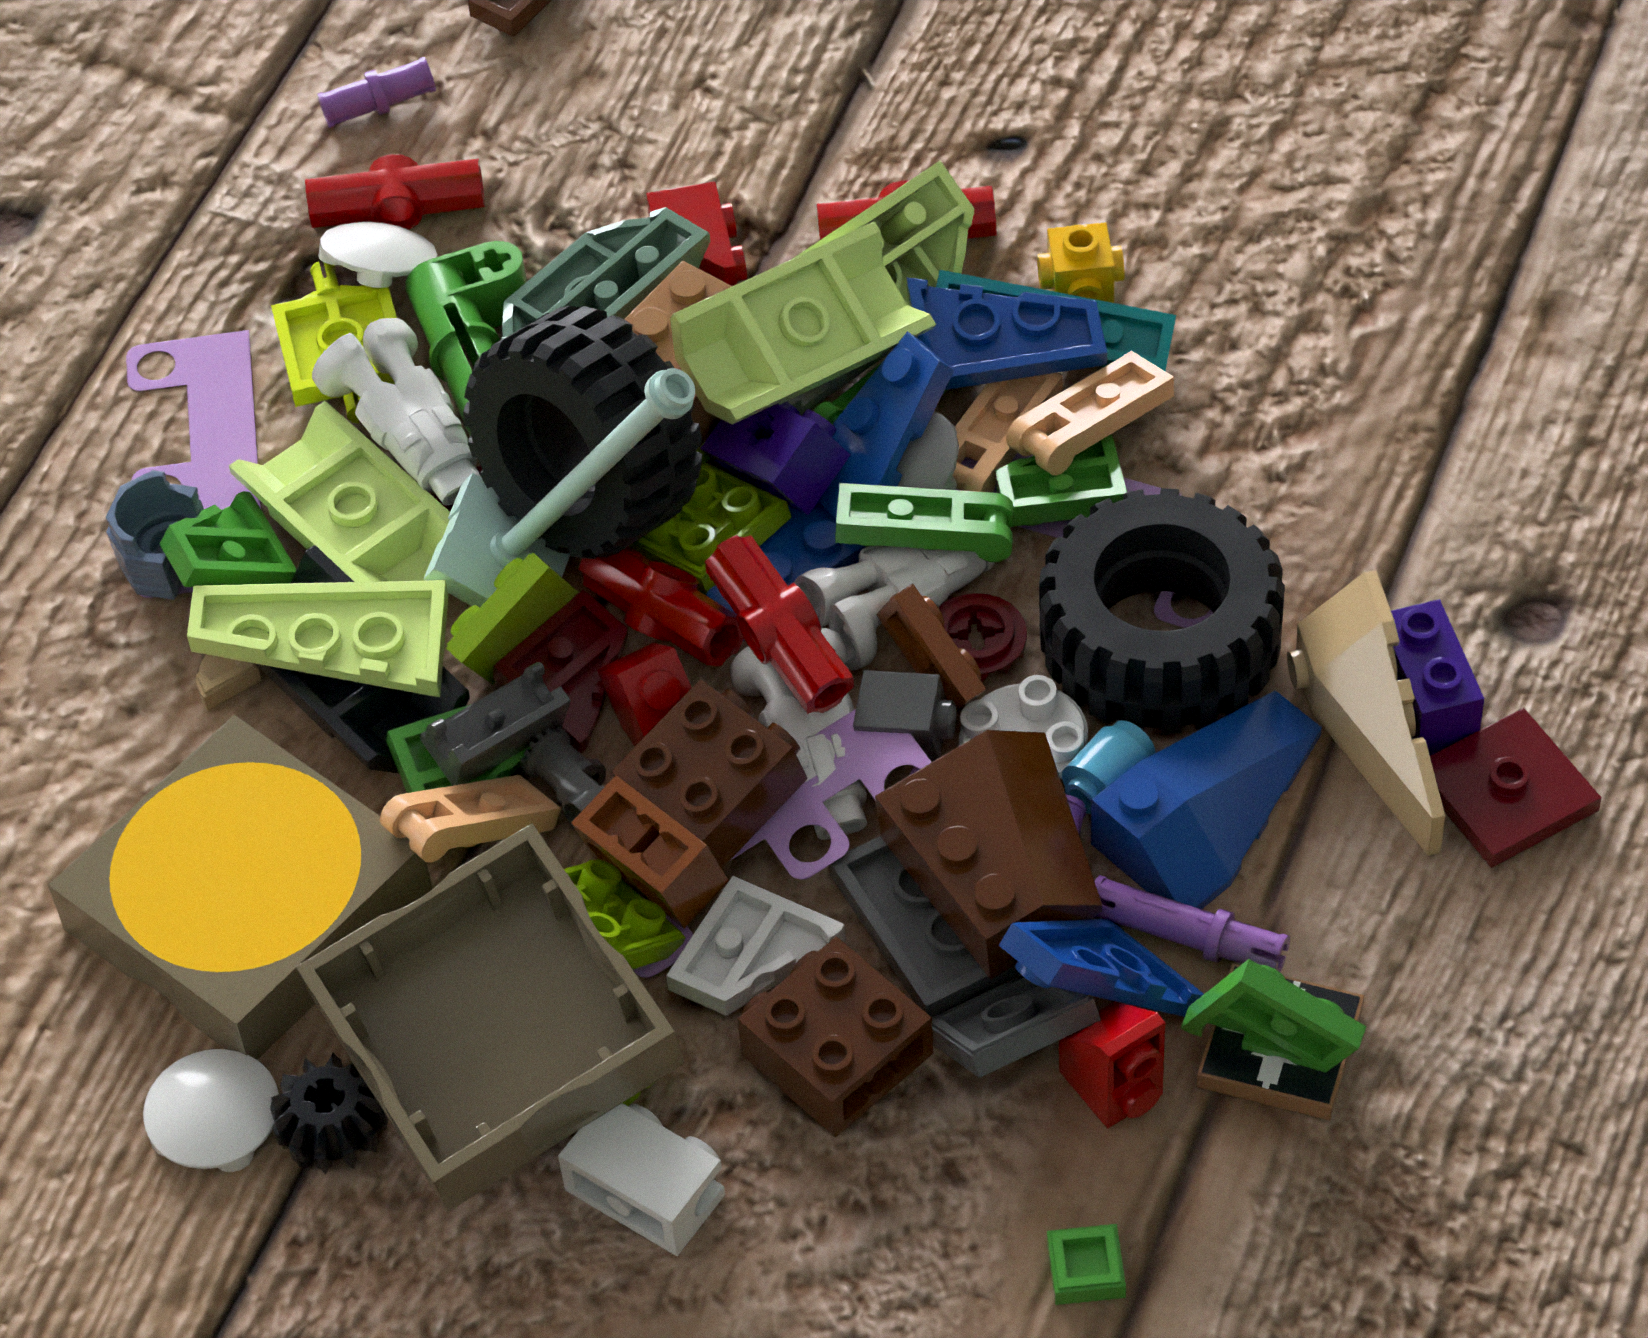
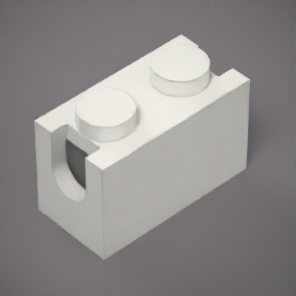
(643, 1175)

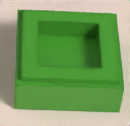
(1086, 1264)

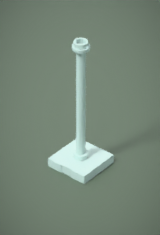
(484, 539)

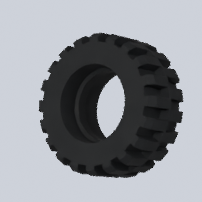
(550, 400)
(1169, 547)

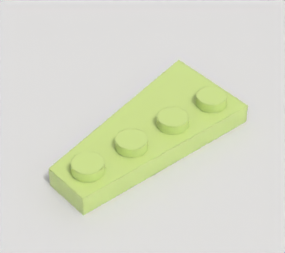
(340, 630)

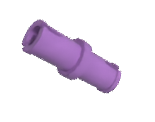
(376, 92)

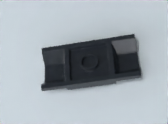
(353, 710)

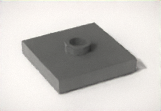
(1010, 1024)

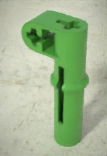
(460, 303)

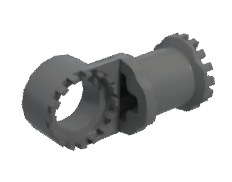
(564, 770)

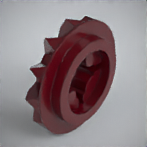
(999, 626)

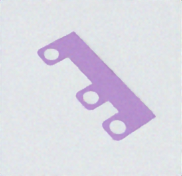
(218, 411)
(867, 758)

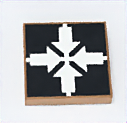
(1275, 1079)

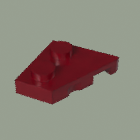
(571, 649)

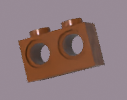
(650, 851)

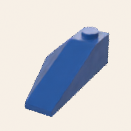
(1199, 804)

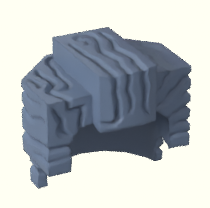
(137, 525)

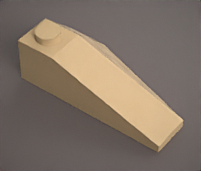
(1353, 691)

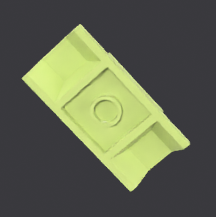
(793, 327)
(349, 501)

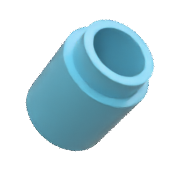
(1105, 759)

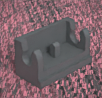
(495, 726)

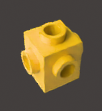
(1081, 262)

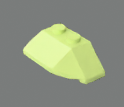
(920, 227)

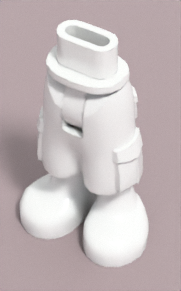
(406, 417)
(884, 573)
(816, 752)

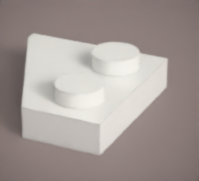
(747, 946)

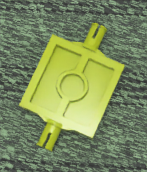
(317, 321)

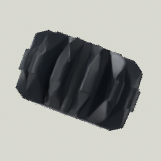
(326, 1114)

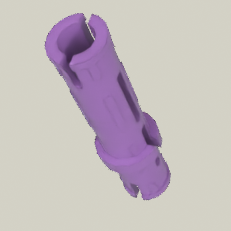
(1212, 933)

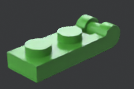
(926, 519)

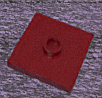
(1511, 787)

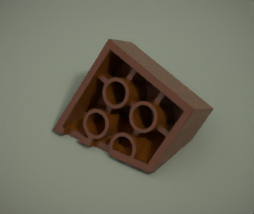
(991, 840)

